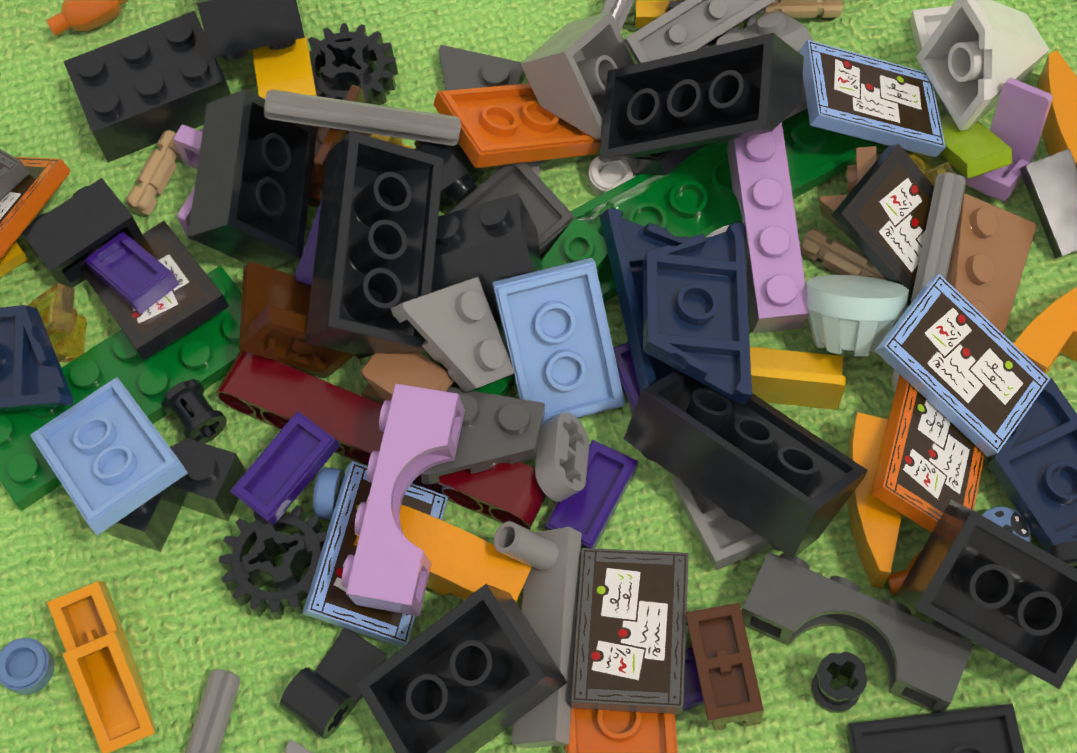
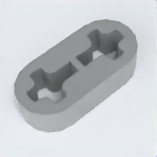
(562, 457)

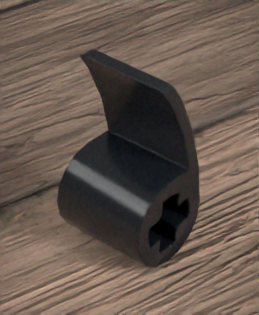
(330, 693)

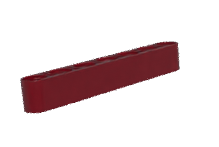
(277, 391)

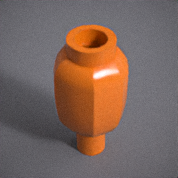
(84, 15)

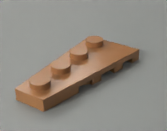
(989, 257)

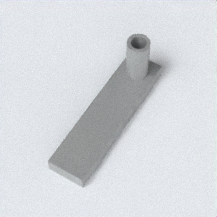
(689, 27)
(551, 610)

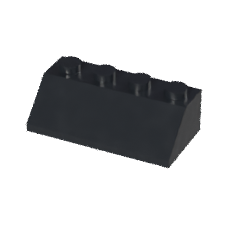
(700, 97)
(486, 243)
(373, 245)
(745, 459)

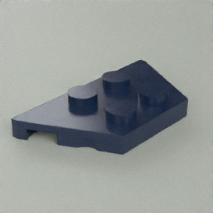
(626, 250)
(700, 310)
(28, 363)
(1041, 468)

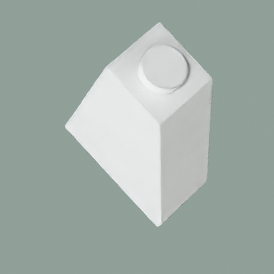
(976, 53)

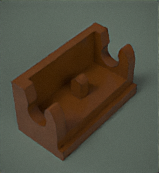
(725, 666)

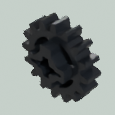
(348, 62)
(258, 568)

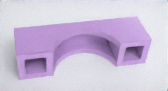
(771, 235)
(419, 433)

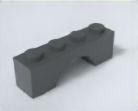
(920, 657)

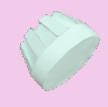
(853, 311)

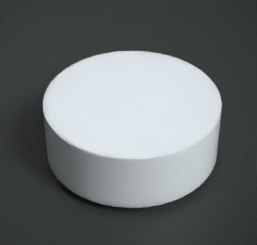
(608, 175)

